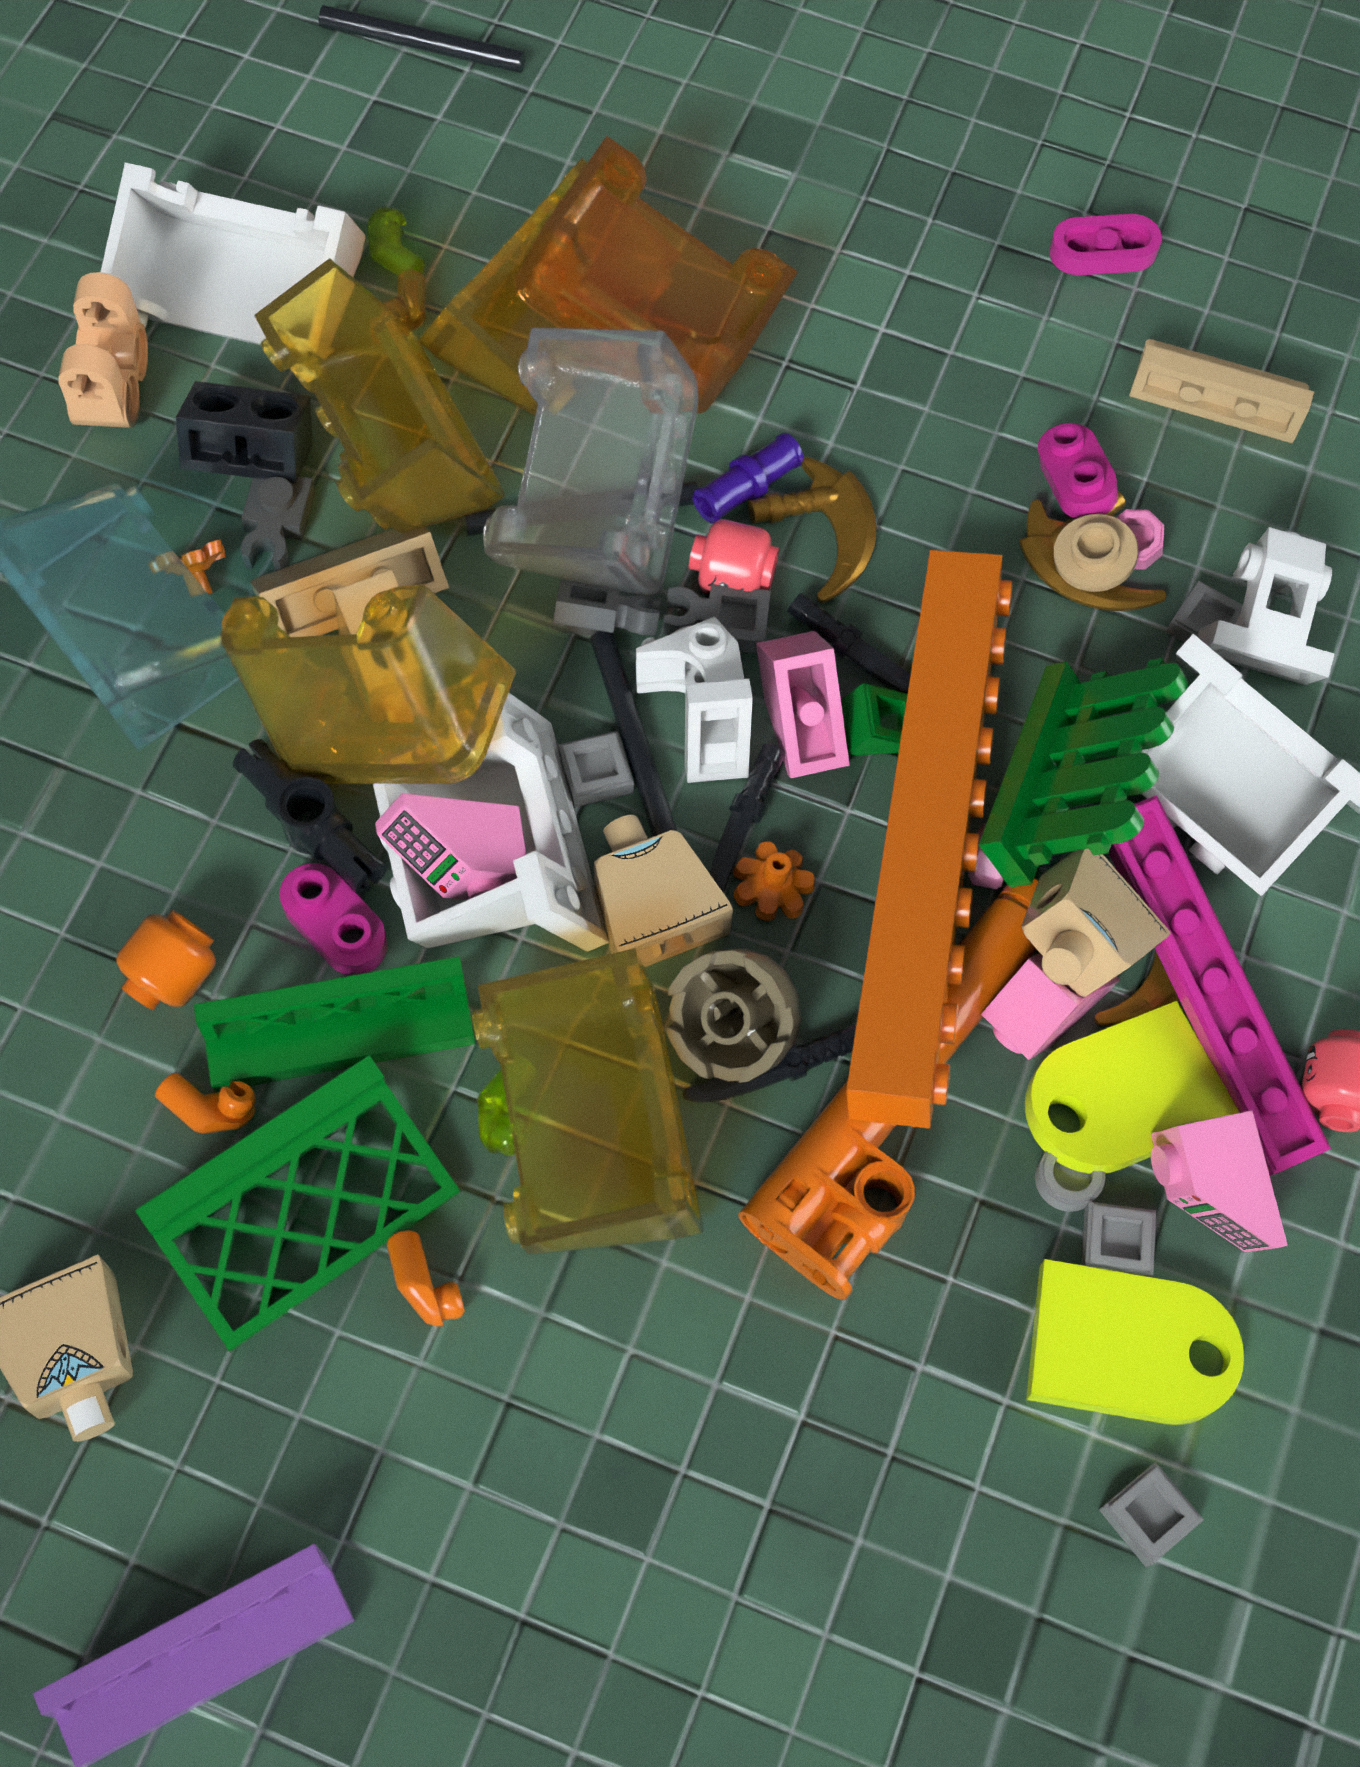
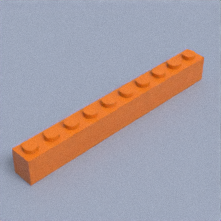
(929, 845)

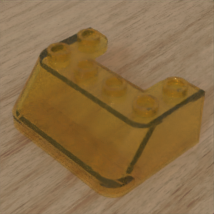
(380, 395)

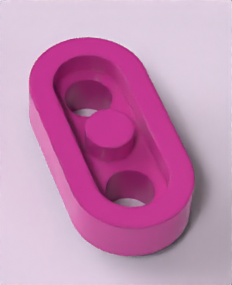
(1105, 244)
(1077, 470)
(331, 915)

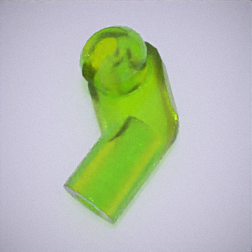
(385, 241)
(494, 1118)

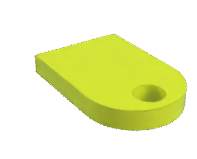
(1124, 1088)
(1125, 1344)

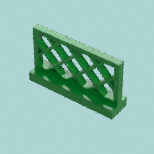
(265, 1153)

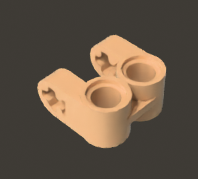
(109, 355)

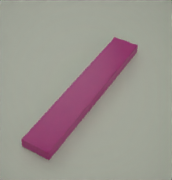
(1218, 993)

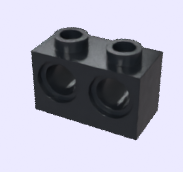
(244, 431)

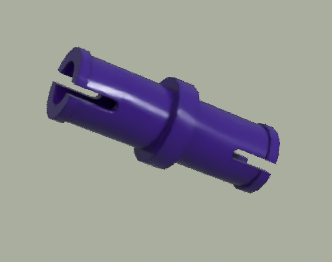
(748, 477)

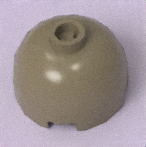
(733, 1014)

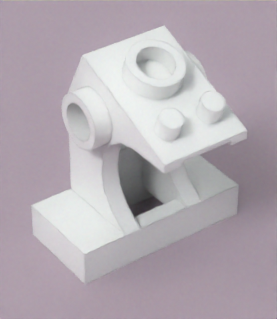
(1271, 639)
(707, 668)

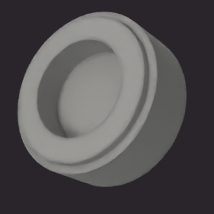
(1065, 1187)

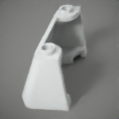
(216, 258)

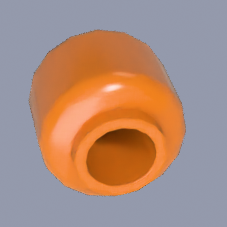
(166, 960)

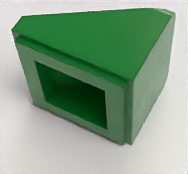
(873, 720)

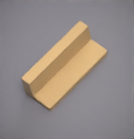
(1221, 390)
(306, 589)

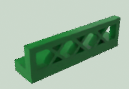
(336, 1023)

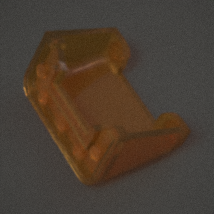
(628, 267)

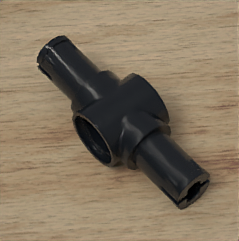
(324, 837)

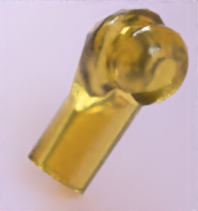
(410, 299)

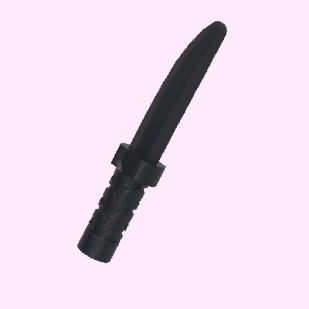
(848, 643)
(745, 809)
(792, 1066)

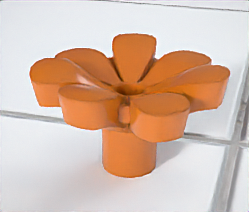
(201, 560)
(773, 882)

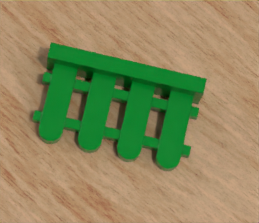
(1049, 770)

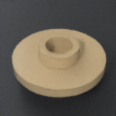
(1095, 552)

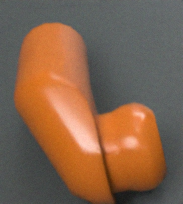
(209, 1112)
(415, 1283)

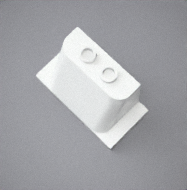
(1244, 774)
(554, 875)

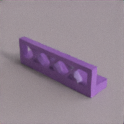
(196, 1656)

